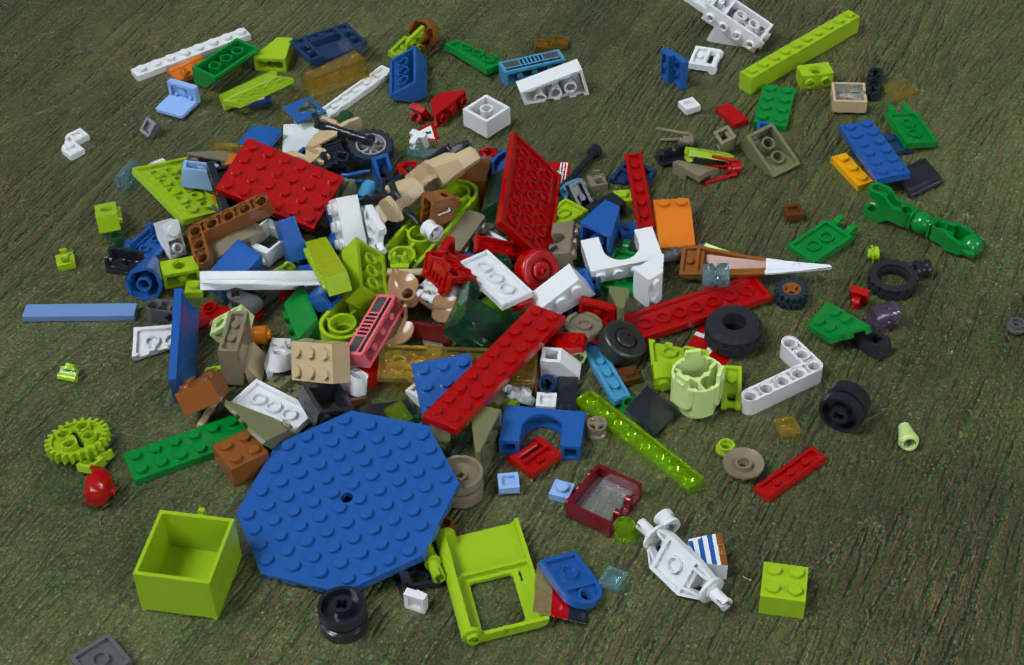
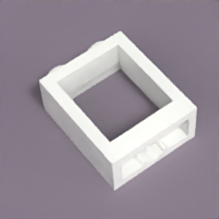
(272, 254)

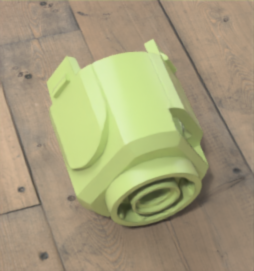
(697, 395)

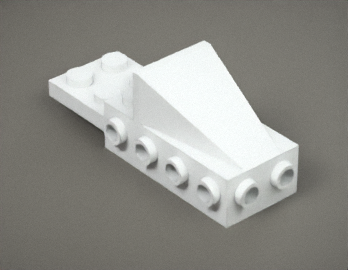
(733, 26)

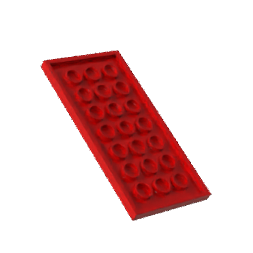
(527, 196)

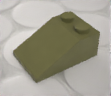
(769, 151)
(485, 435)

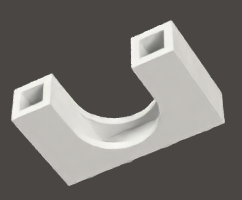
(611, 269)

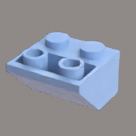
(195, 175)

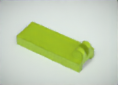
(691, 152)

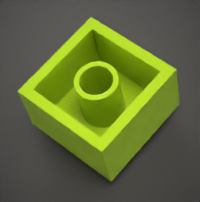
(783, 590)

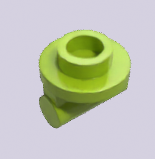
(68, 373)

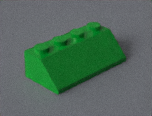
(223, 62)

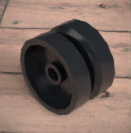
(844, 406)
(343, 614)

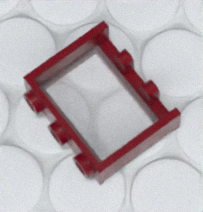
(603, 499)

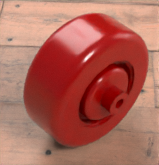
(536, 267)

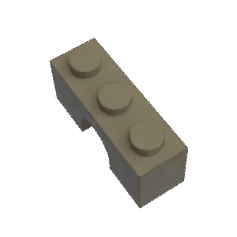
(565, 237)

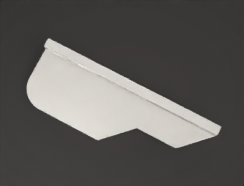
(258, 280)

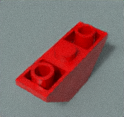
(446, 105)

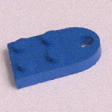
(572, 580)

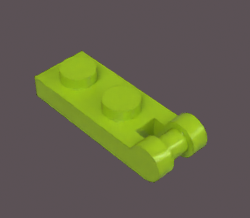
(732, 387)

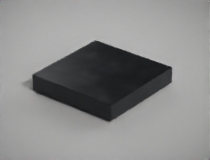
(650, 411)

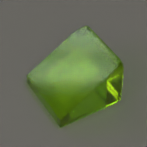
(398, 411)

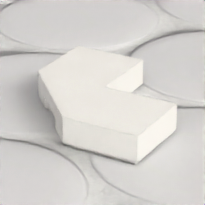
(73, 140)

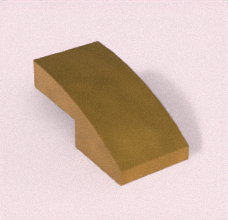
(554, 43)

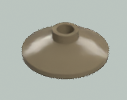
(743, 463)

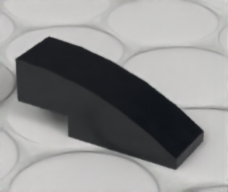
(872, 344)

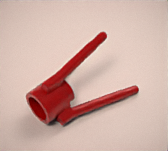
(733, 166)

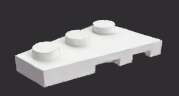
(150, 341)

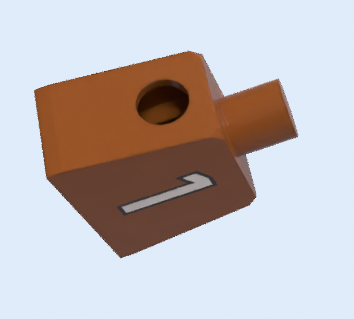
(438, 206)

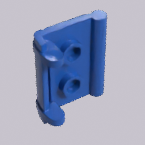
(147, 242)

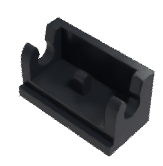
(122, 260)

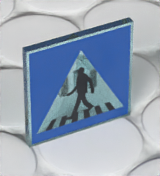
(302, 109)

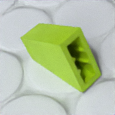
(275, 56)

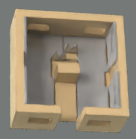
(848, 97)

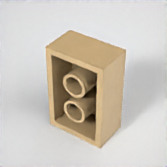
(320, 361)

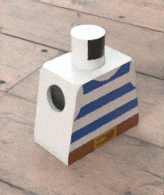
(712, 551)

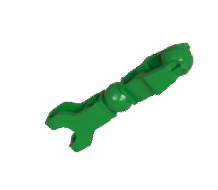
(945, 233)

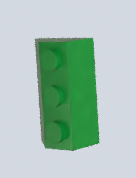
(301, 316)

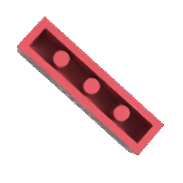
(374, 330)

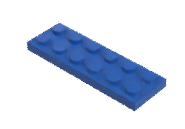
(874, 152)

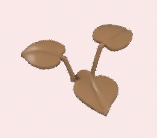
(404, 287)

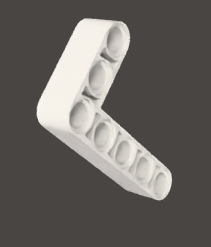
(280, 361)
(803, 374)

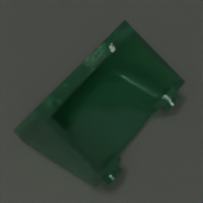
(474, 322)

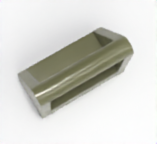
(619, 297)

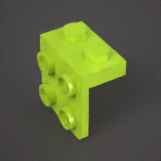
(407, 42)

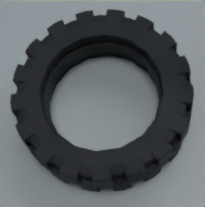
(891, 292)

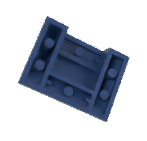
(328, 44)

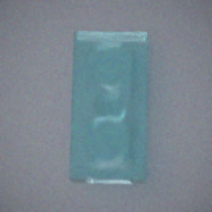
(125, 177)

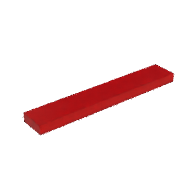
(639, 190)

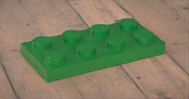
(775, 106)

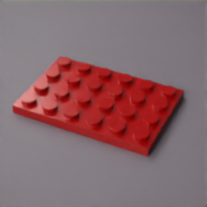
(289, 182)

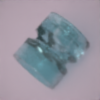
(722, 274)

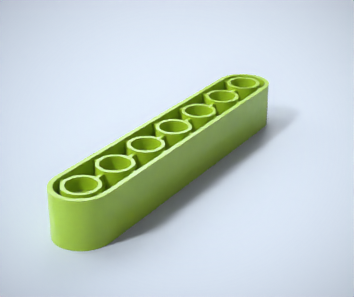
(344, 318)

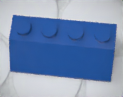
(408, 76)

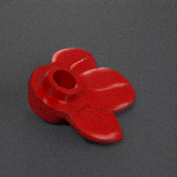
(210, 311)

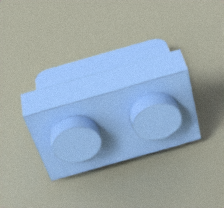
(181, 99)

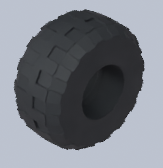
(733, 331)

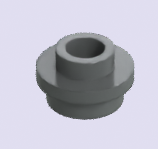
(1015, 325)

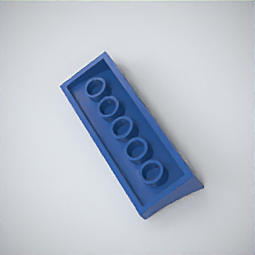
(183, 342)

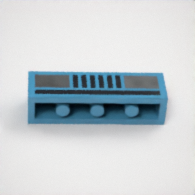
(524, 67)

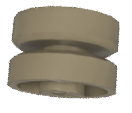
(470, 477)

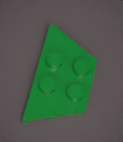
(835, 324)

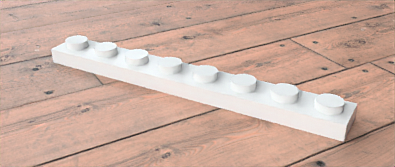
(204, 49)

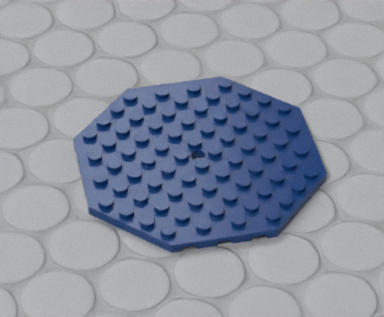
(316, 540)

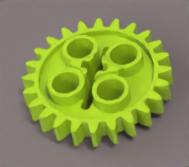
(64, 446)

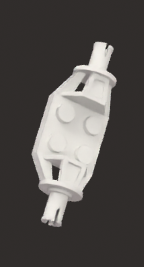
(680, 566)

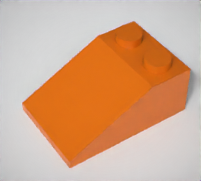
(673, 223)

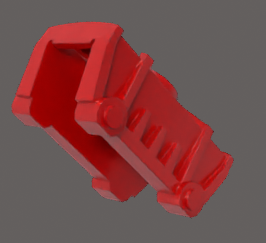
(445, 270)

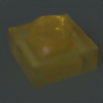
(787, 427)

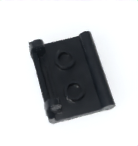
(922, 178)

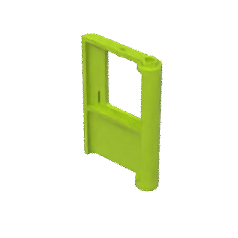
(483, 558)

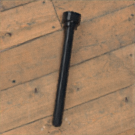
(593, 152)

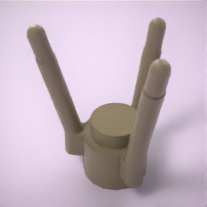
(683, 137)

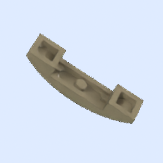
(251, 234)

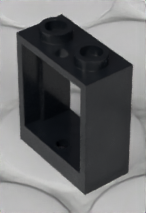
(314, 393)

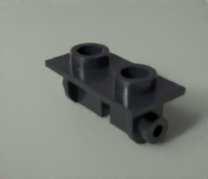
(668, 156)

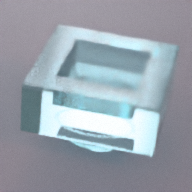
(613, 579)

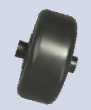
(621, 343)

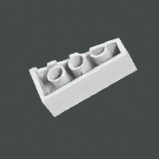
(553, 83)

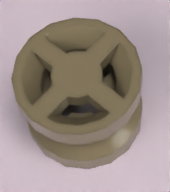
(597, 428)

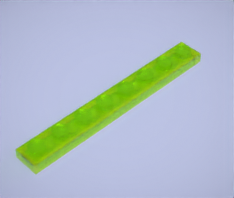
(641, 441)

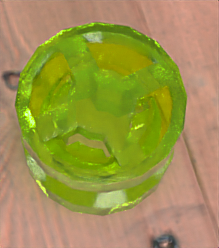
(624, 529)

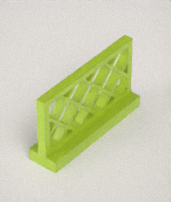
(254, 90)

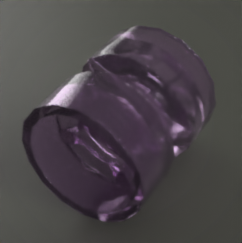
(886, 315)

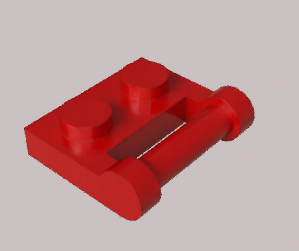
(537, 461)

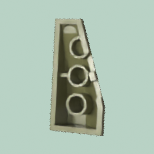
(264, 428)

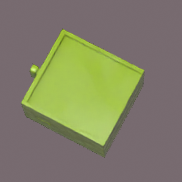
(188, 564)

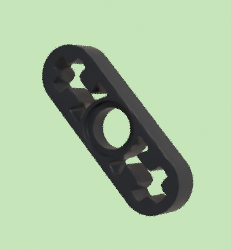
(874, 84)

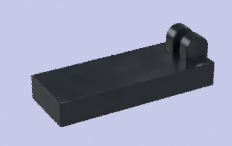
(567, 393)

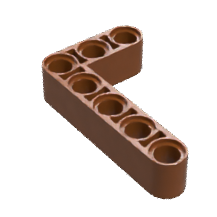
(224, 223)

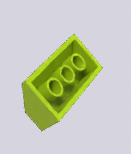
(366, 273)

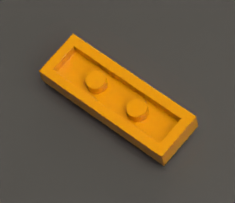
(851, 171)

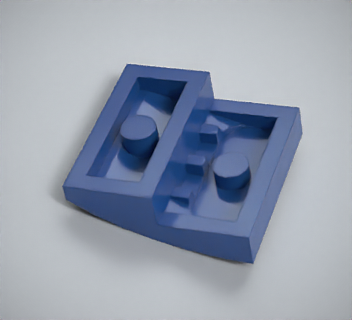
(674, 68)
(262, 134)

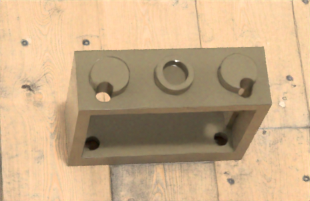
(235, 346)

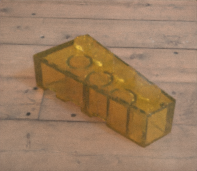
(335, 74)

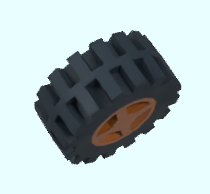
(791, 294)

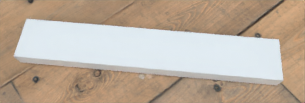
(356, 92)

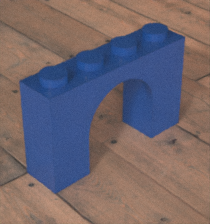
(292, 241)
(521, 420)

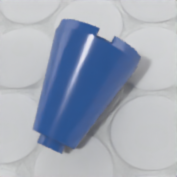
(145, 279)

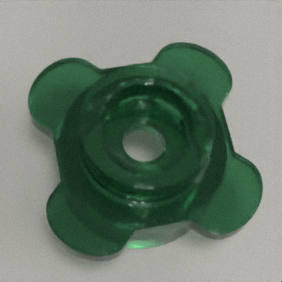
(116, 238)

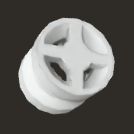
(431, 230)
(667, 518)

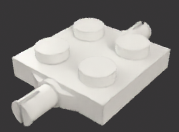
(373, 228)

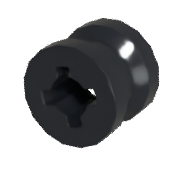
(923, 267)

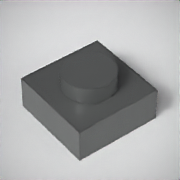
(149, 127)

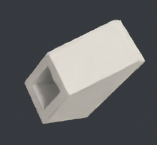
(170, 237)
(559, 362)

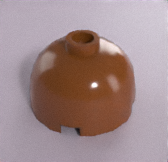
(431, 32)

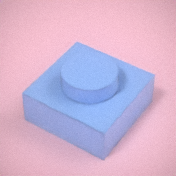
(508, 483)
(561, 490)

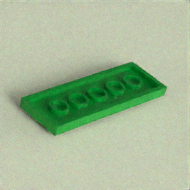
(179, 450)

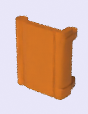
(183, 70)

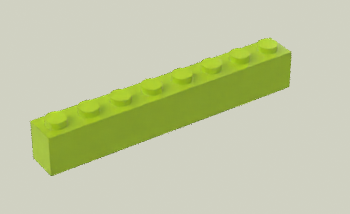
(327, 266)

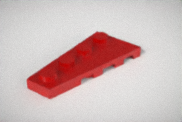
(568, 341)

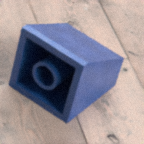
(602, 223)
(238, 258)

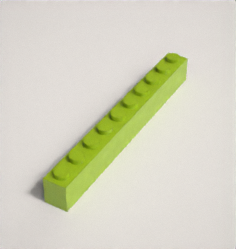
(798, 52)

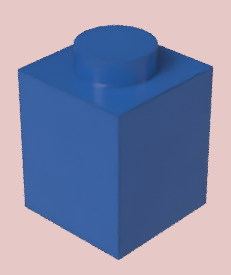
(322, 301)

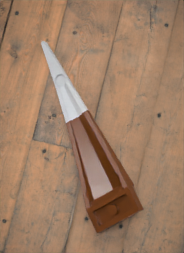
(739, 264)

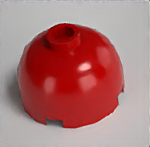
(98, 487)

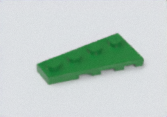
(475, 57)

